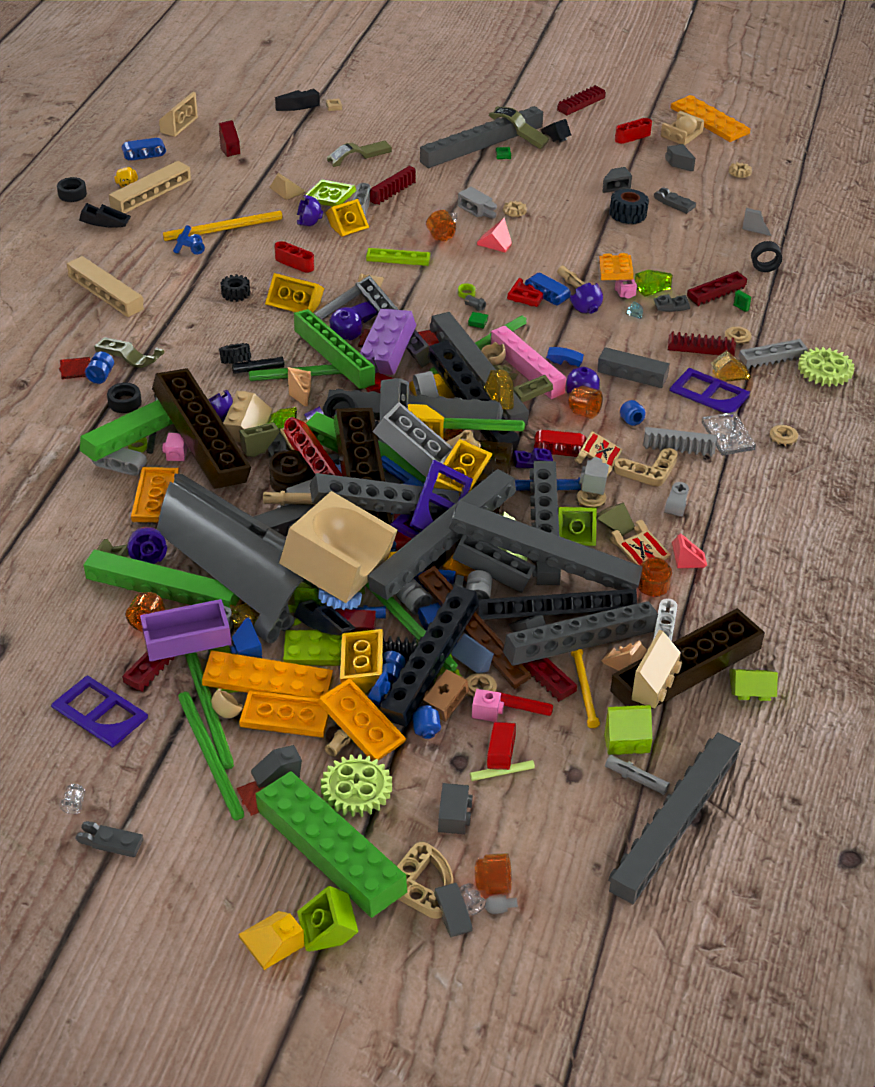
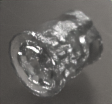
(69, 799)
(472, 898)

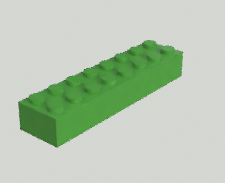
(332, 844)

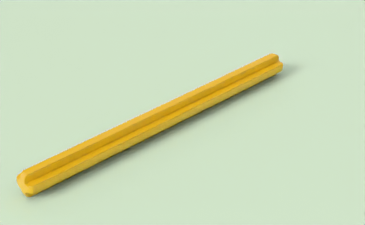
(225, 225)

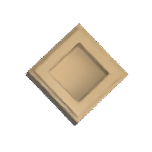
(333, 104)

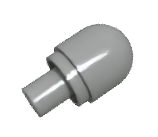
(498, 904)

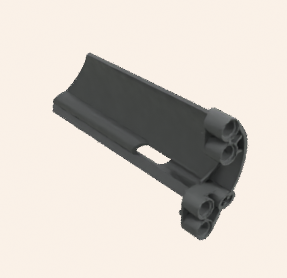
(219, 542)

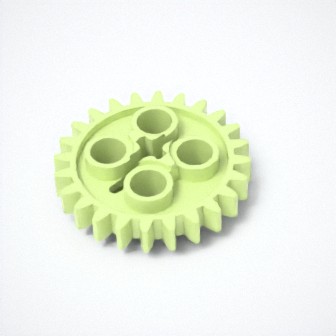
(826, 366)
(356, 785)

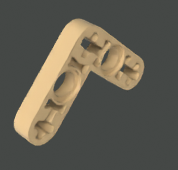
(651, 475)

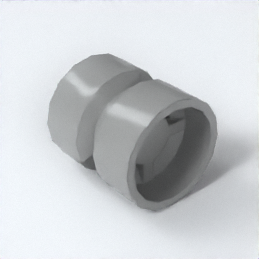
(481, 583)
(414, 596)

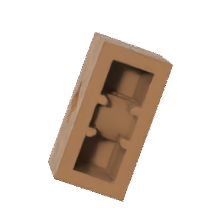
(446, 694)

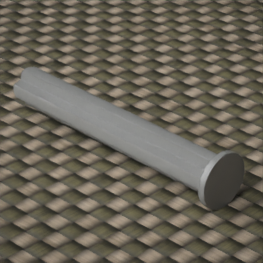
(338, 302)

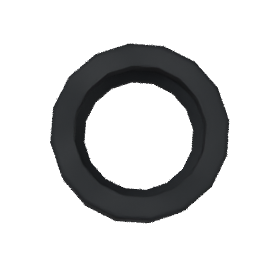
(66, 194)
(766, 266)
(334, 399)
(127, 405)

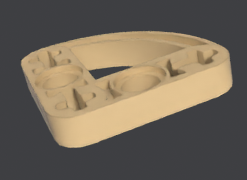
(438, 860)

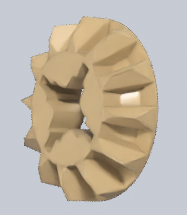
(740, 170)
(515, 209)
(744, 335)
(778, 431)
(583, 496)
(484, 680)

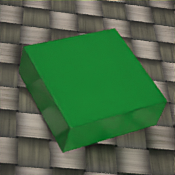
(503, 153)
(742, 301)
(478, 320)

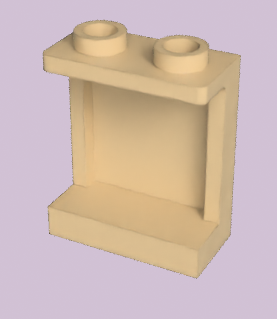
(680, 136)

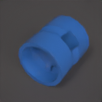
(99, 367)
(392, 664)

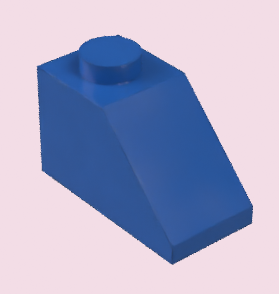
(246, 641)

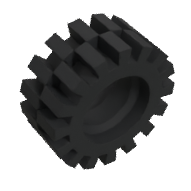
(235, 288)
(235, 353)

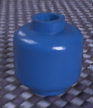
(632, 412)
(426, 722)

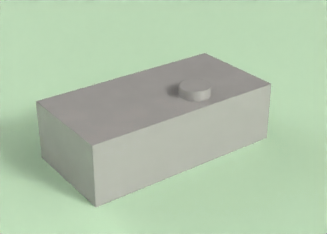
(412, 438)

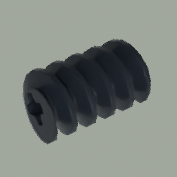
(403, 648)

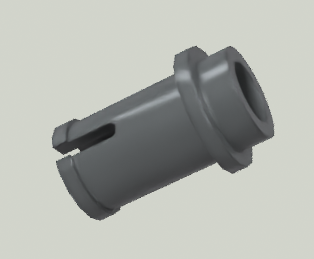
(477, 303)

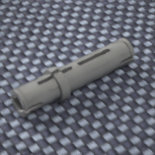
(636, 774)

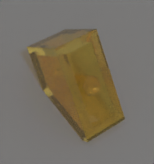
(729, 368)
(500, 388)

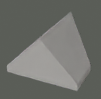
(754, 222)

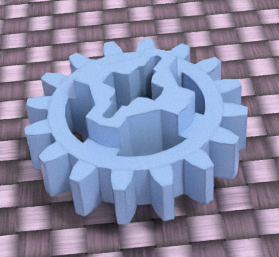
(327, 598)

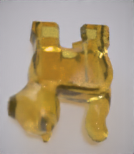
(241, 612)

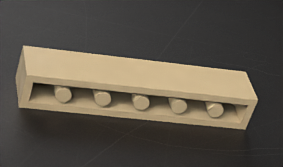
(150, 187)
(105, 286)

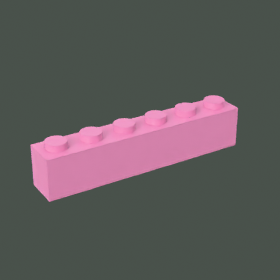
(528, 361)

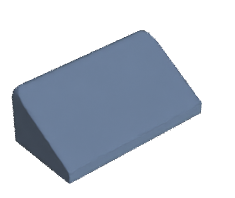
(473, 654)

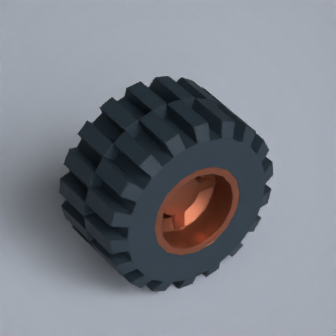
(628, 206)

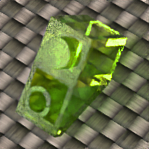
(652, 282)

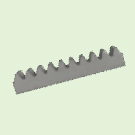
(772, 353)
(680, 441)

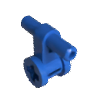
(194, 242)

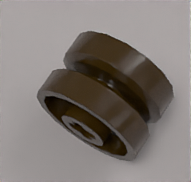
(287, 470)

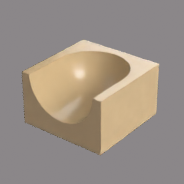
(337, 546)

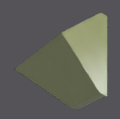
(617, 518)

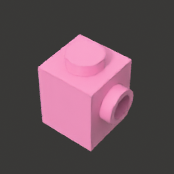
(174, 447)
(487, 705)

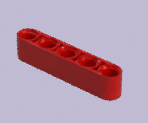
(298, 432)

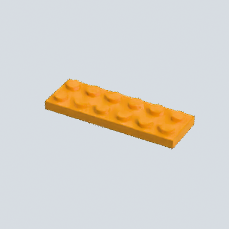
(713, 119)
(265, 675)

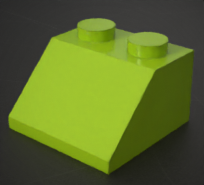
(578, 524)
(753, 683)
(628, 730)
(327, 920)

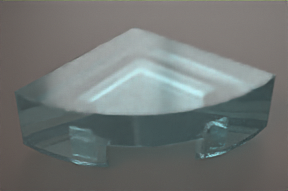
(635, 310)

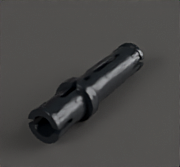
(254, 365)

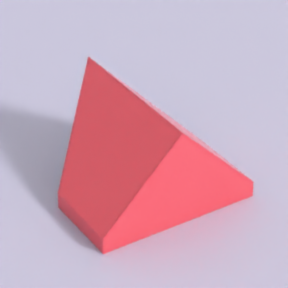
(497, 237)
(687, 554)

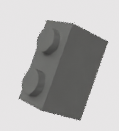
(453, 808)

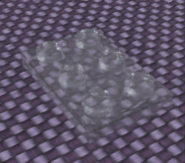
(730, 433)

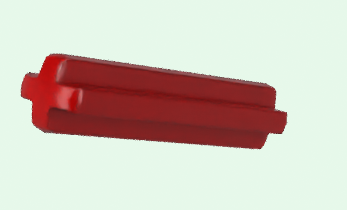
(526, 704)

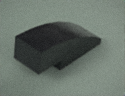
(297, 100)
(103, 216)
(322, 618)

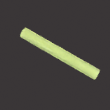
(517, 767)

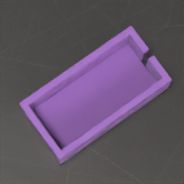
(388, 339)
(185, 630)

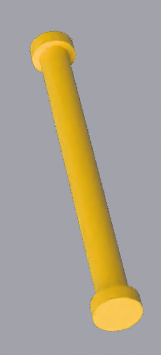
(593, 721)

